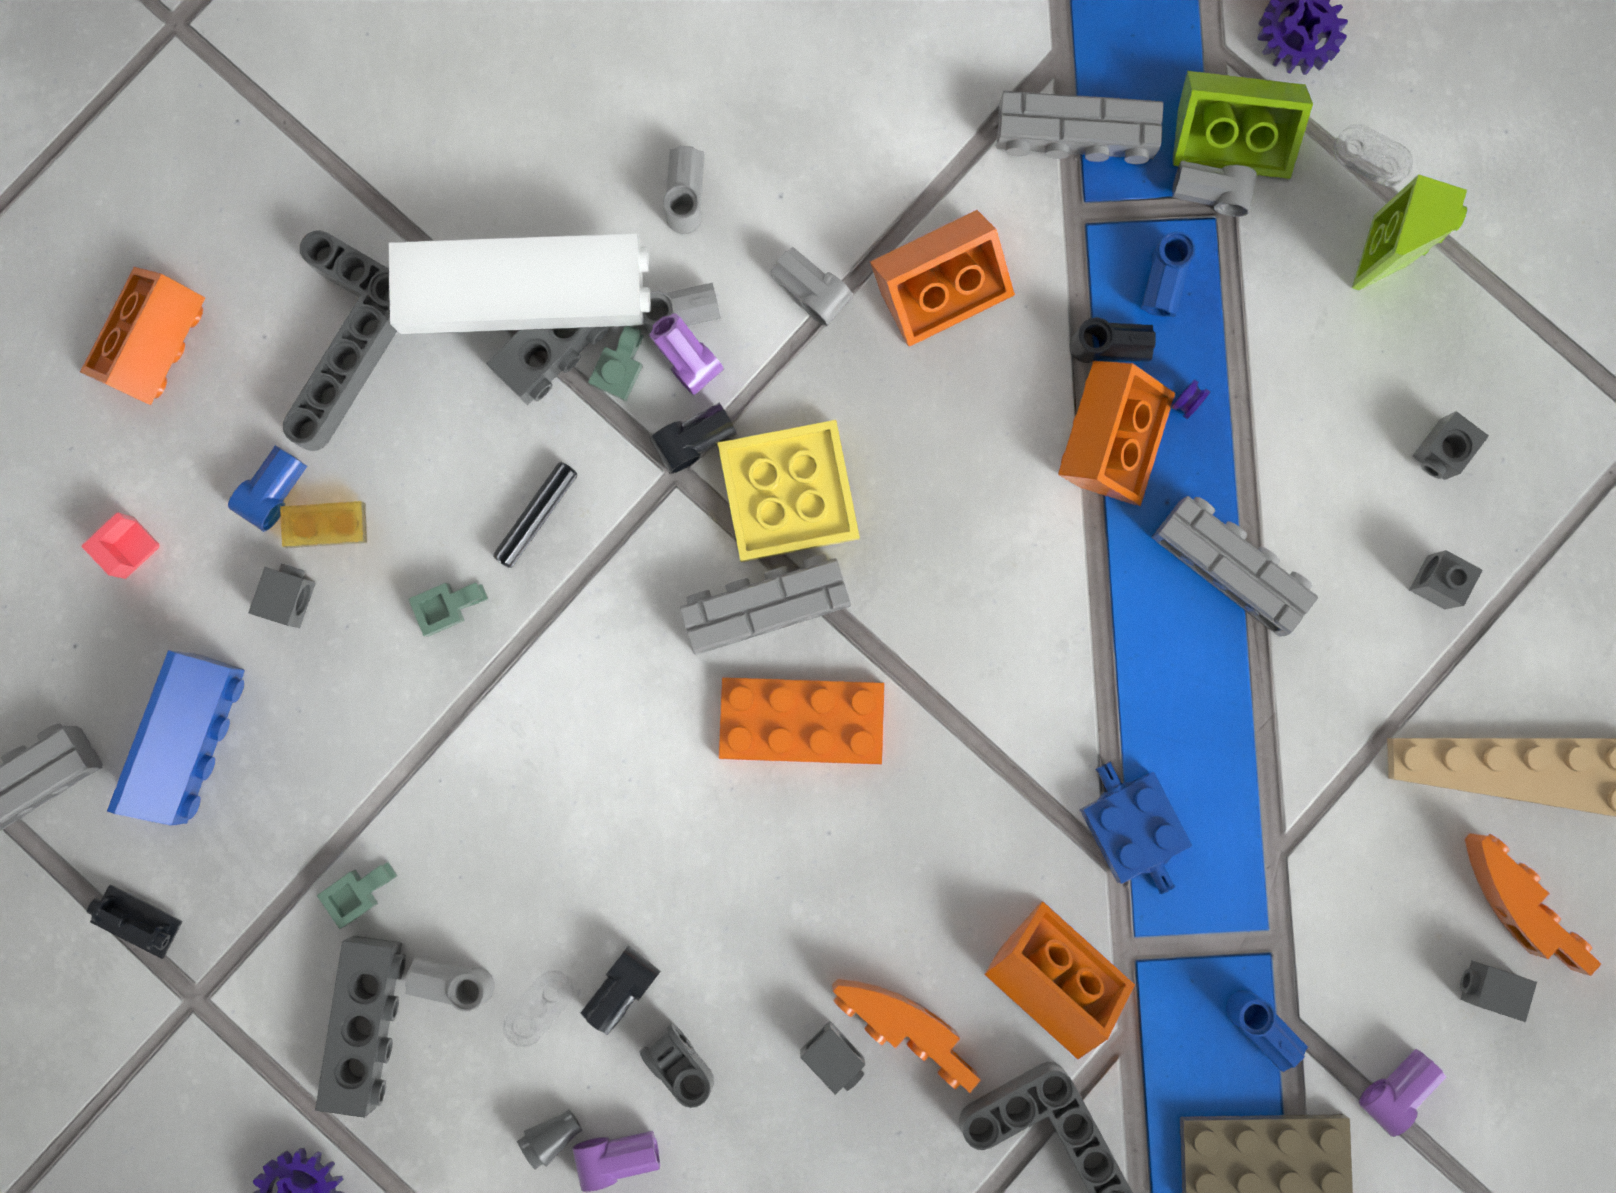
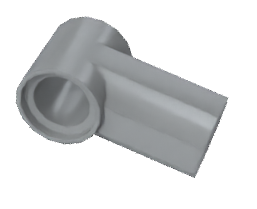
(684, 188)
(1226, 188)
(819, 293)
(692, 304)
(446, 983)

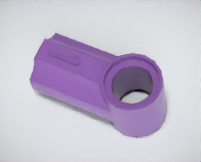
(691, 360)
(1395, 1099)
(605, 1161)

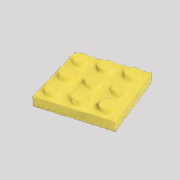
(788, 491)

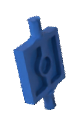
(1135, 827)

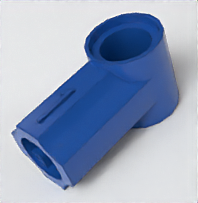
(1166, 276)
(262, 496)
(1266, 1030)

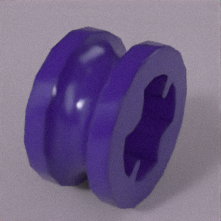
(1190, 399)

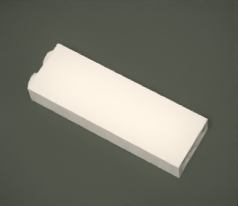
(517, 283)

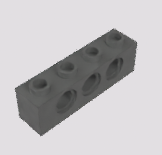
(529, 382)
(338, 1087)

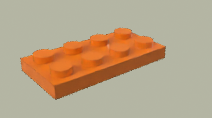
(801, 721)

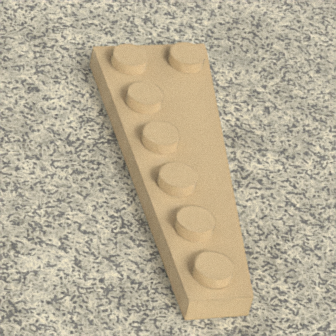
(1533, 770)

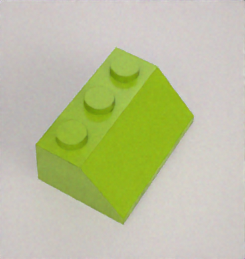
(1241, 123)
(1409, 227)

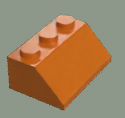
(943, 277)
(144, 335)
(1116, 431)
(1061, 981)

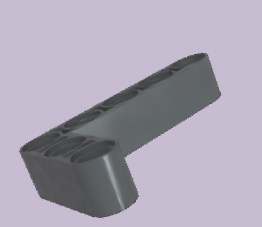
(348, 340)
(1057, 1108)

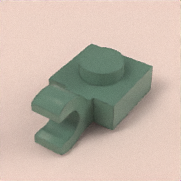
(616, 369)
(442, 607)
(353, 895)

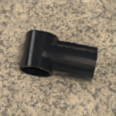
(1115, 340)
(684, 442)
(625, 982)

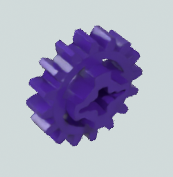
(1299, 33)
(293, 1176)

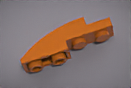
(1517, 902)
(895, 1017)

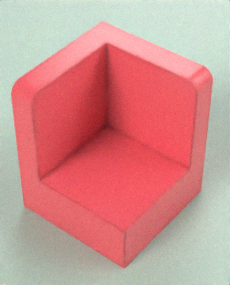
(120, 545)

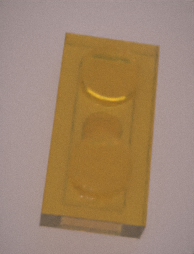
(323, 524)

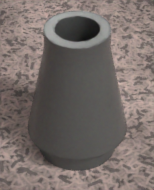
(548, 1139)

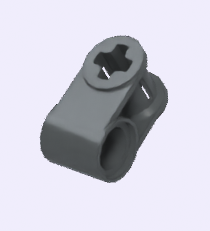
(678, 1064)

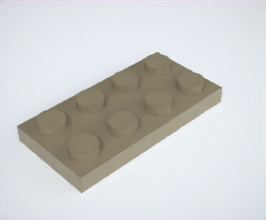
(1266, 1154)

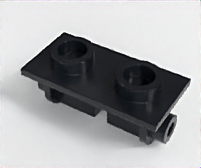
(134, 921)

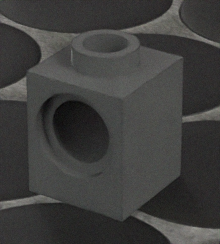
(1462, 436)
(1446, 580)
(282, 596)
(1497, 990)
(833, 1059)

